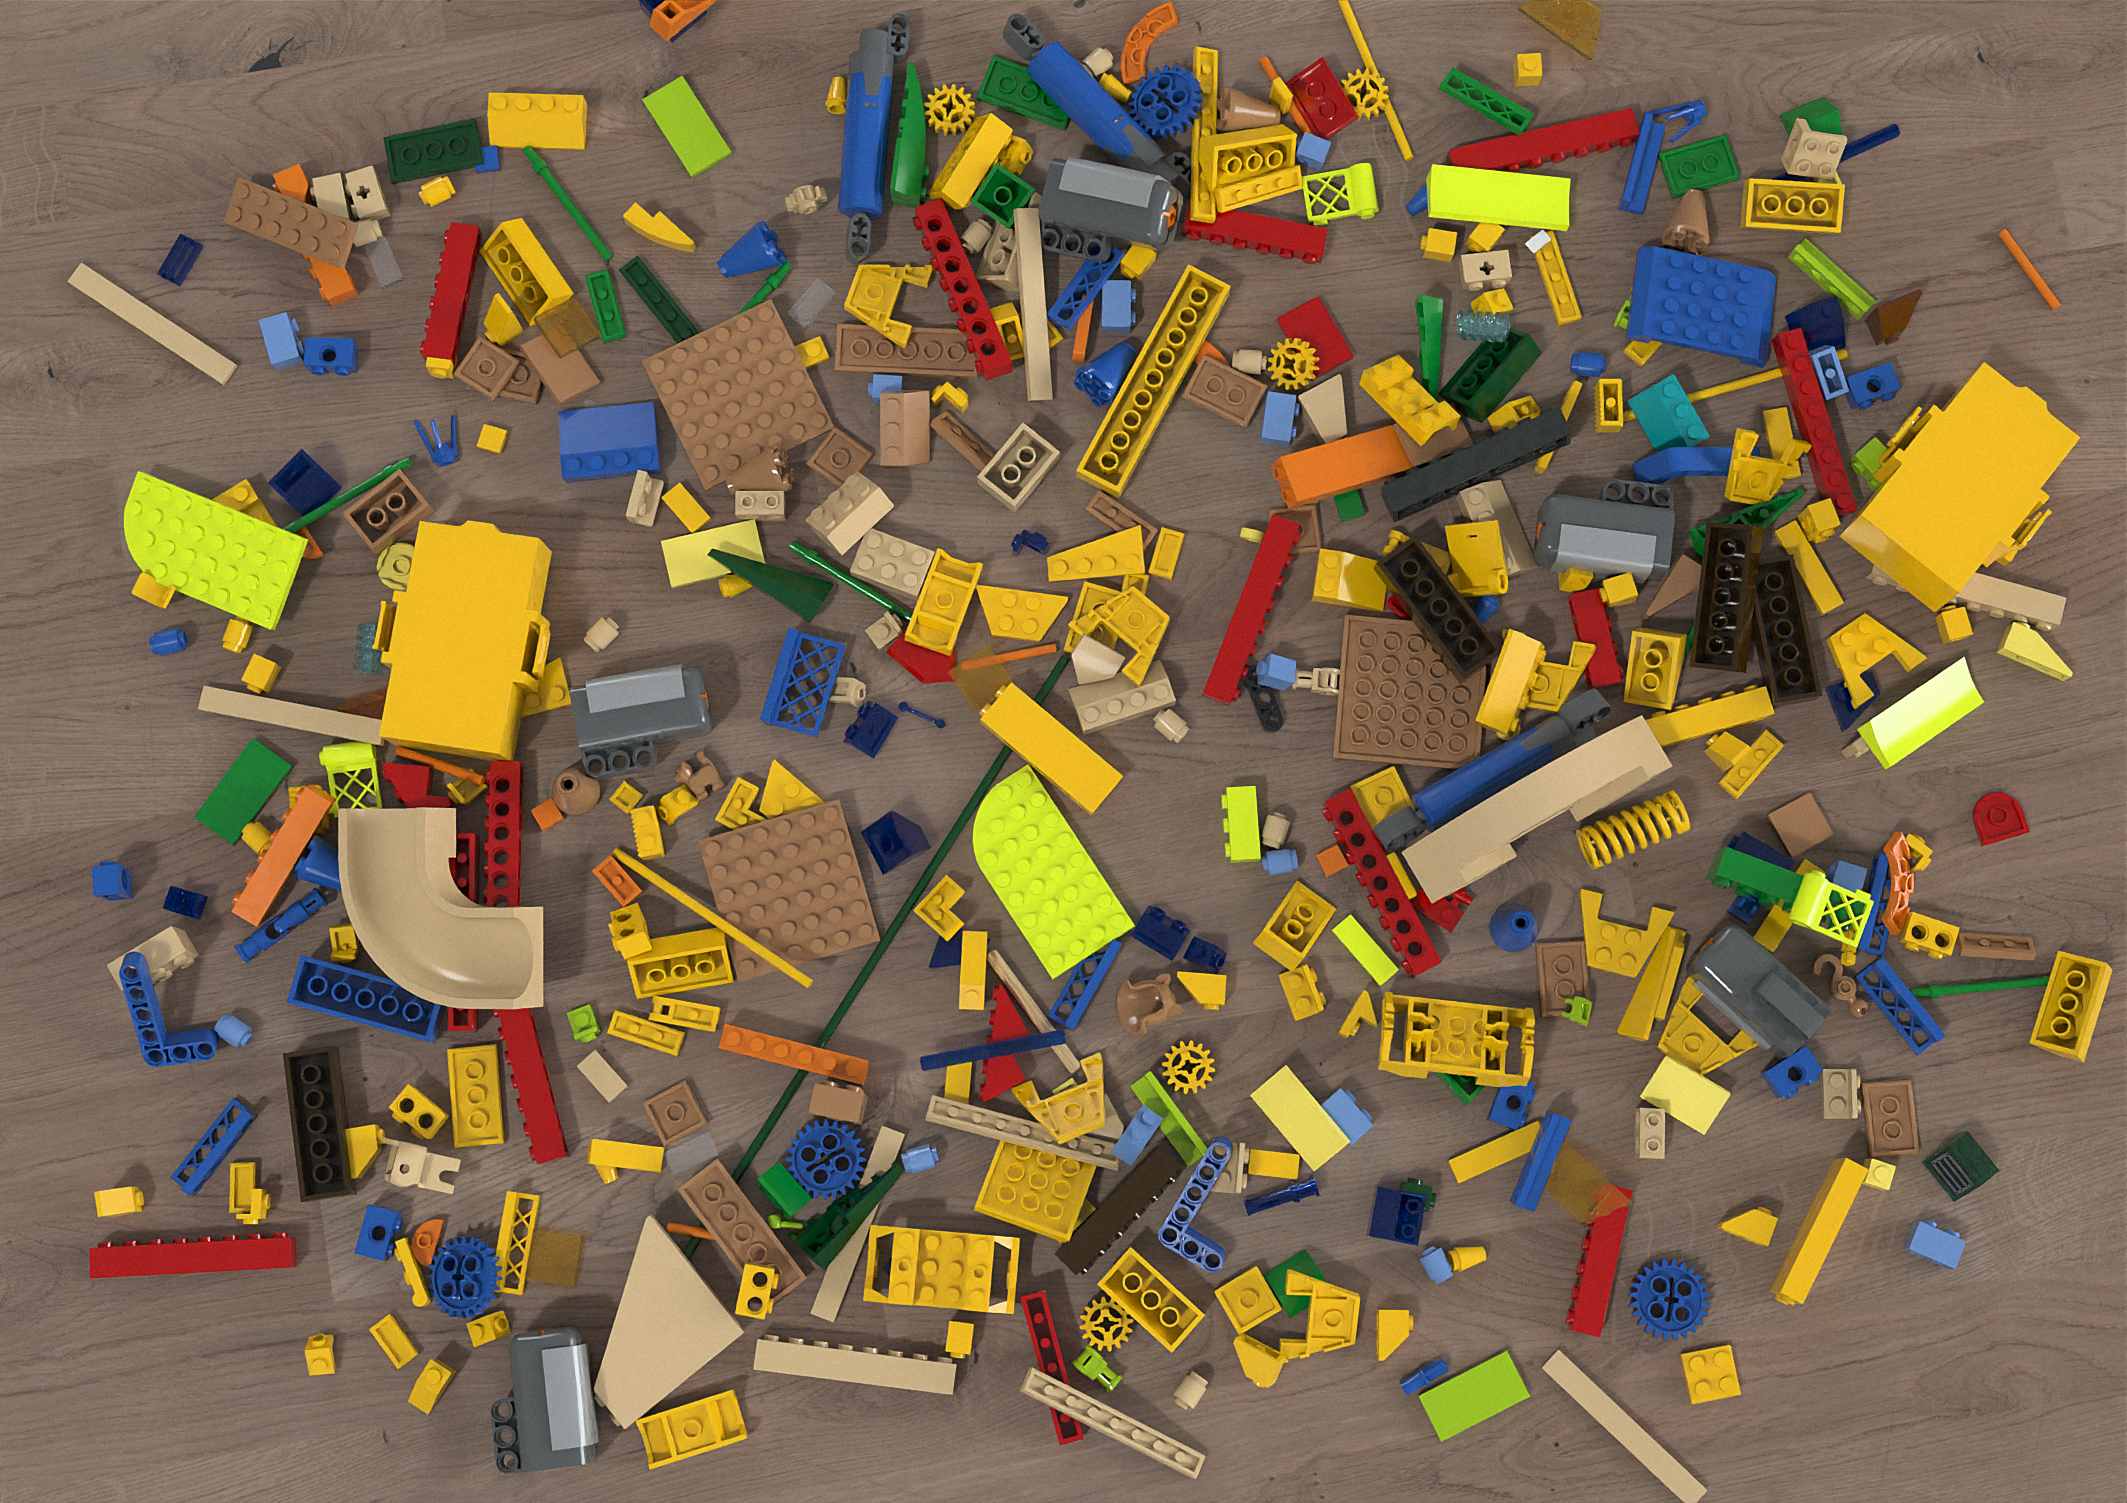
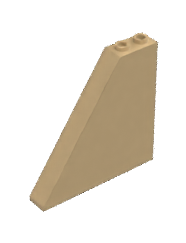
(662, 1329)

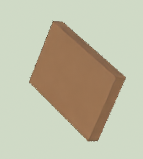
(562, 377)
(523, 384)
(1224, 391)
(1438, 445)
(1561, 975)
(1889, 1118)

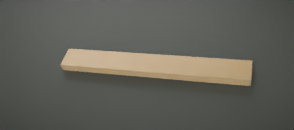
(1033, 304)
(152, 324)
(291, 715)
(1019, 1132)
(842, 1267)
(1112, 1423)
(1623, 1428)

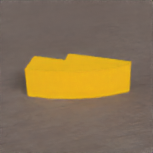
(658, 229)

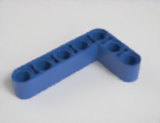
(1685, 462)
(152, 1019)
(1192, 1204)

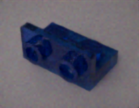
(870, 728)
(1160, 932)

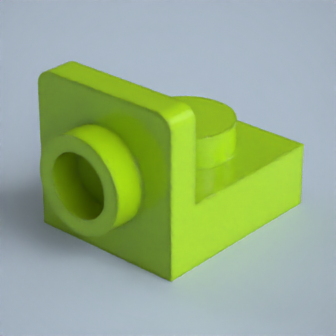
(583, 1024)

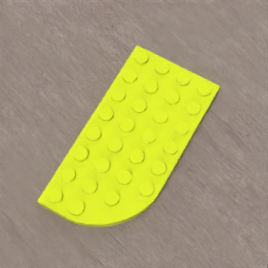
(211, 550)
(1044, 874)

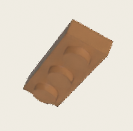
(962, 440)
(1118, 517)
(1996, 946)

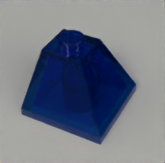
(1820, 324)
(895, 841)

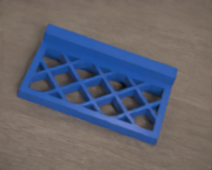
(784, 673)

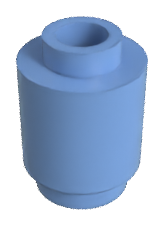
(1279, 861)
(233, 1031)
(920, 1158)
(1436, 1264)

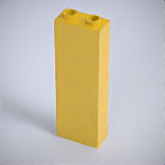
(1050, 748)
(1818, 1231)

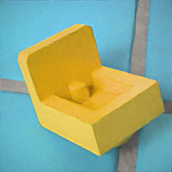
(1492, 301)
(441, 367)
(954, 396)
(1574, 580)
(465, 791)
(676, 804)
(1919, 851)
(344, 943)
(259, 1204)
(488, 1328)
(320, 1354)

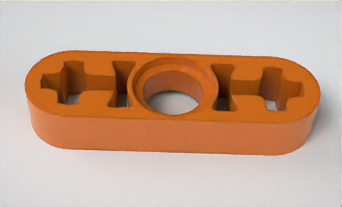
(1082, 333)

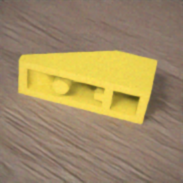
(2031, 650)

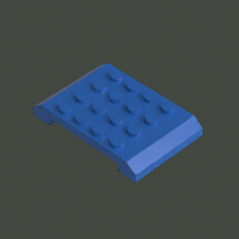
(1701, 304)

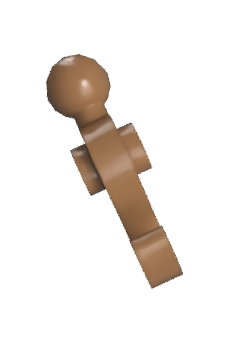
(1841, 987)

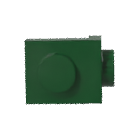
(1415, 1186)

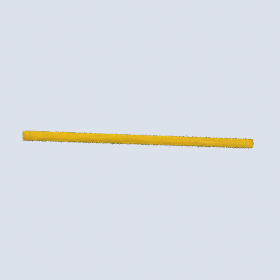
(1369, 63)
(1733, 385)
(712, 917)

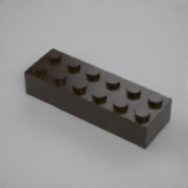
(1726, 596)
(1437, 609)
(1783, 634)
(319, 1123)
(1118, 1210)

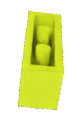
(1241, 824)

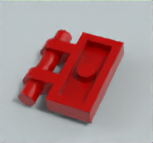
(1442, 912)

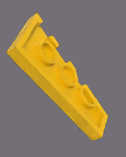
(1105, 557)
(551, 692)

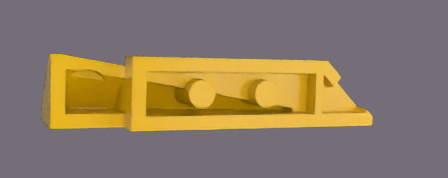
(1655, 987)

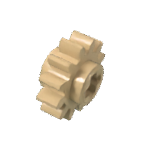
(806, 199)

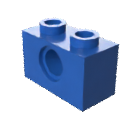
(319, 348)
(1884, 380)
(111, 881)
(1778, 1078)
(1502, 1114)
(367, 1242)

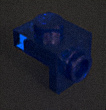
(1033, 541)
(185, 902)
(1205, 955)

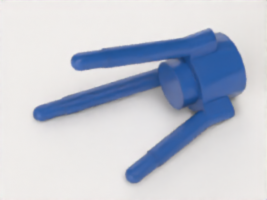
(1690, 111)
(443, 453)

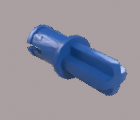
(1424, 1376)

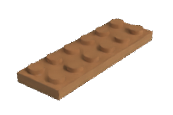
(291, 223)
(927, 353)
(739, 1227)

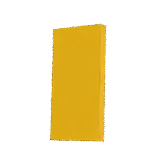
(476, 1096)

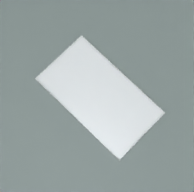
(1538, 241)

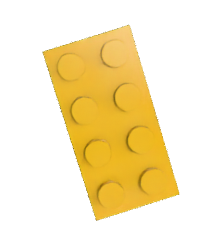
(1792, 206)

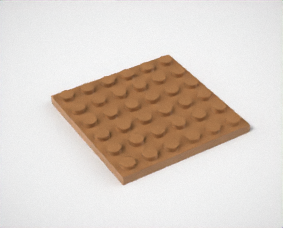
(737, 393)
(1402, 699)
(790, 888)

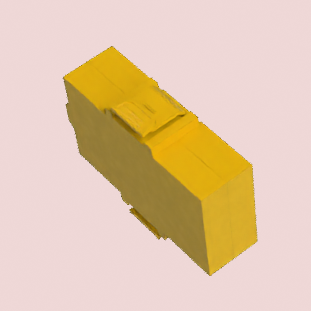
(1960, 486)
(465, 641)

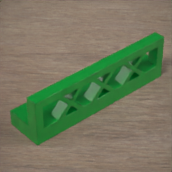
(1486, 101)

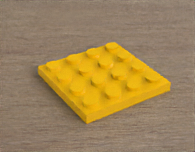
(1035, 1190)

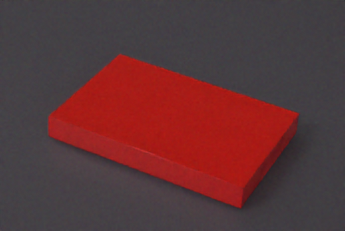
(1321, 100)
(1314, 325)

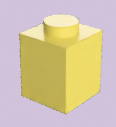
(1879, 1174)

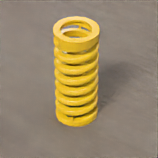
(1666, 800)

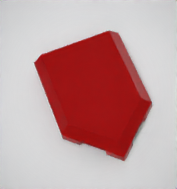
(922, 662)

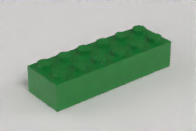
(1769, 884)

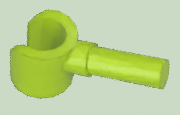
(775, 1222)

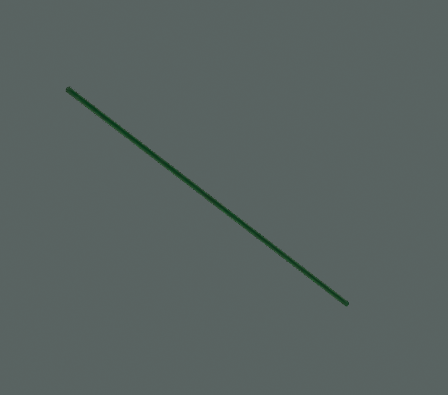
(883, 945)

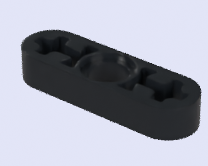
(1250, 684)

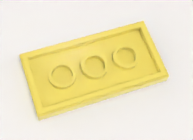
(688, 558)
(1300, 1118)

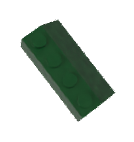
(1490, 374)

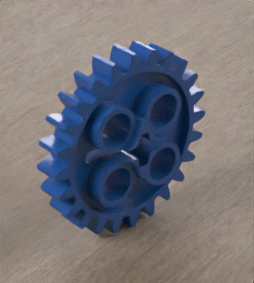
(1181, 85)
(814, 1139)
(464, 1277)
(1646, 1296)

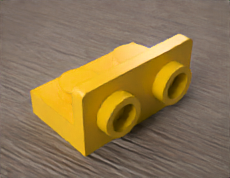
(1015, 155)
(1301, 992)

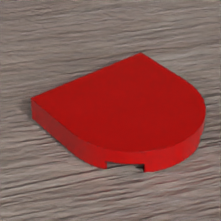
(1998, 818)

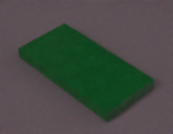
(433, 151)

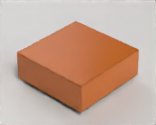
(547, 814)
(1331, 861)

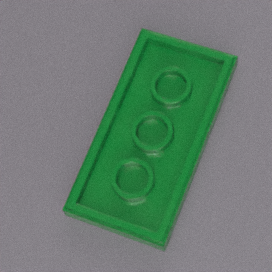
(1013, 90)
(243, 791)

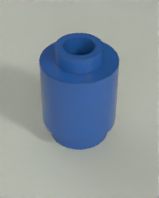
(1587, 364)
(168, 641)

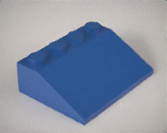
(608, 442)

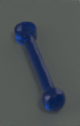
(903, 707)

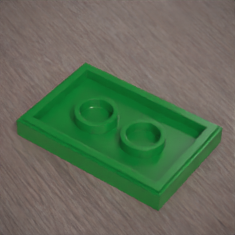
(1699, 166)

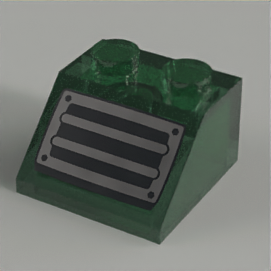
(1960, 1166)

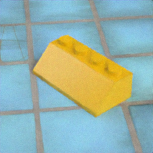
(537, 121)
(1246, 154)
(970, 161)
(525, 269)
(1511, 683)
(682, 963)
(2071, 1006)
(1150, 1299)

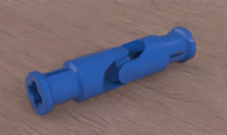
(296, 914)

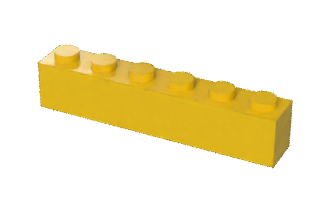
(1711, 716)

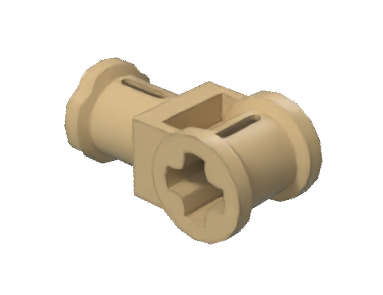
(1318, 680)

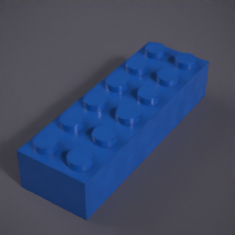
(364, 999)

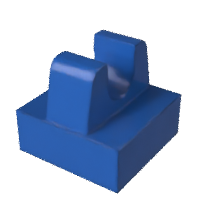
(1744, 908)

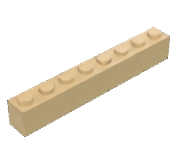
(1998, 598)
(855, 1366)

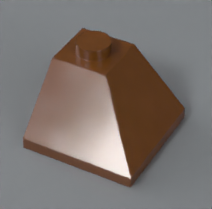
(1891, 318)

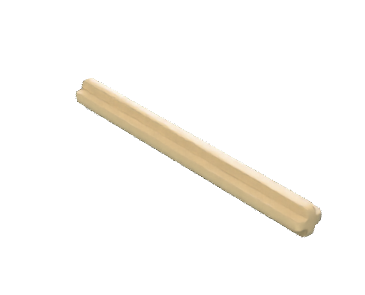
(1030, 1008)

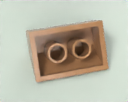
(904, 427)

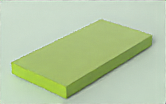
(687, 127)
(1473, 1396)

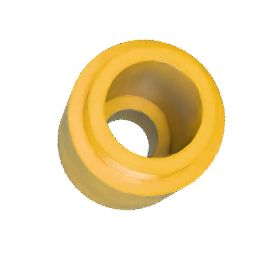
(436, 191)
(237, 635)
(257, 837)

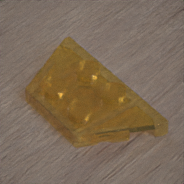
(1569, 21)
(1582, 1187)

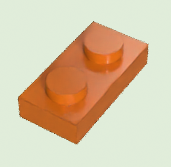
(617, 881)

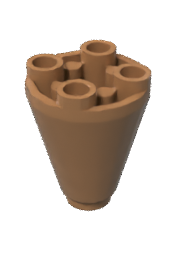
(1243, 112)
(1688, 226)
(763, 473)
(581, 797)

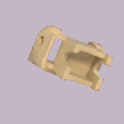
(419, 1166)

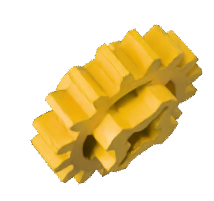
(1373, 96)
(958, 112)
(1283, 361)
(1185, 1056)
(1104, 1311)

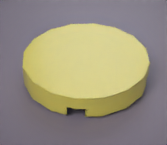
(395, 565)

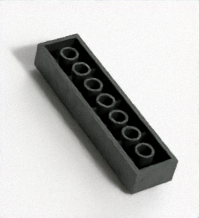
(1476, 464)

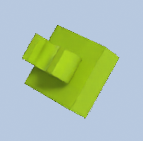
(1580, 1010)

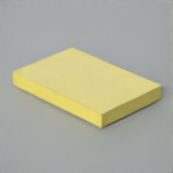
(1685, 1094)

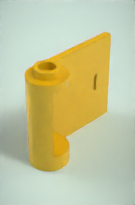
(1477, 560)

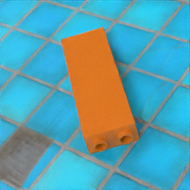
(1340, 466)

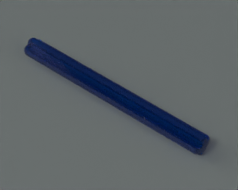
(1855, 148)
(992, 1050)

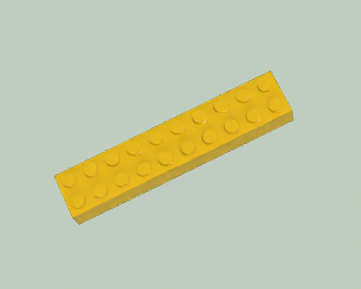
(1153, 381)

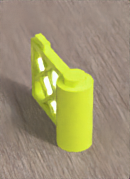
(1360, 192)
(346, 758)
(1814, 897)

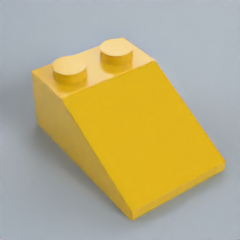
(1347, 581)
(1654, 667)
(1294, 926)

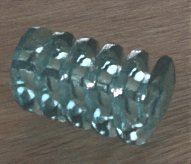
(1483, 327)
(368, 657)

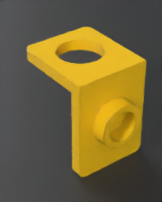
(151, 591)

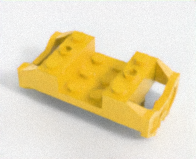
(1456, 1039)
(941, 1269)

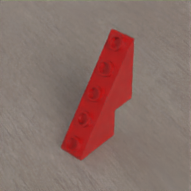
(414, 786)
(1002, 1071)

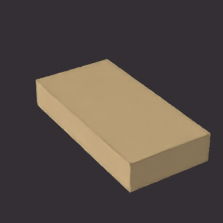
(602, 1076)

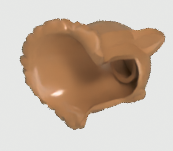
(1145, 1004)

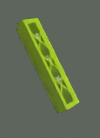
(1831, 279)
(1174, 1123)

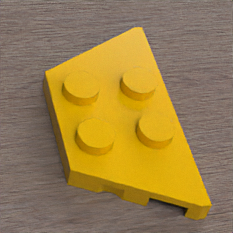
(1019, 613)
(785, 794)

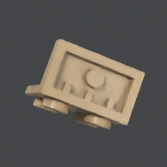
(1812, 152)
(1232, 1177)

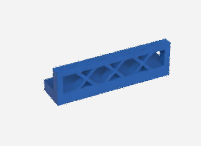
(1641, 166)
(1081, 284)
(1874, 888)
(1089, 990)
(1906, 1000)
(218, 1150)
(1540, 1161)

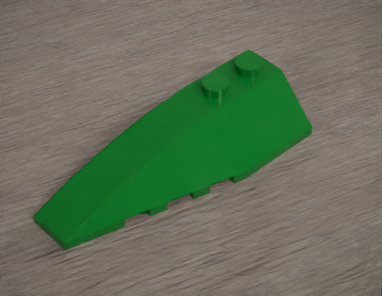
(911, 148)

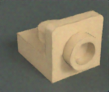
(885, 630)
(848, 691)

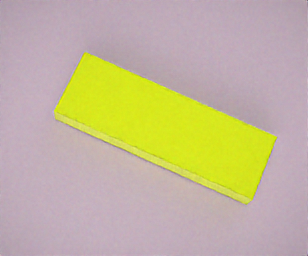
(1365, 950)

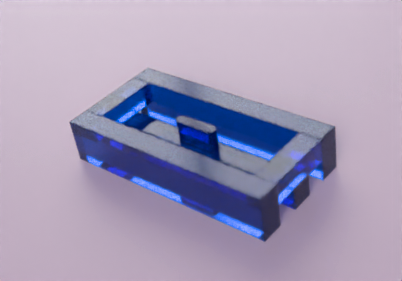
(173, 254)

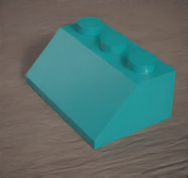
(1667, 416)

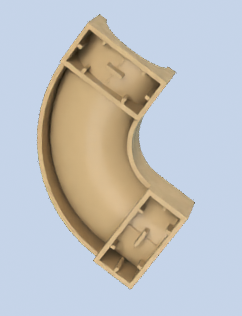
(1576, 782)
(420, 922)

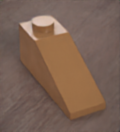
(1678, 584)

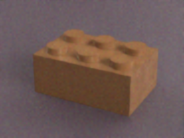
(388, 512)
(838, 1104)

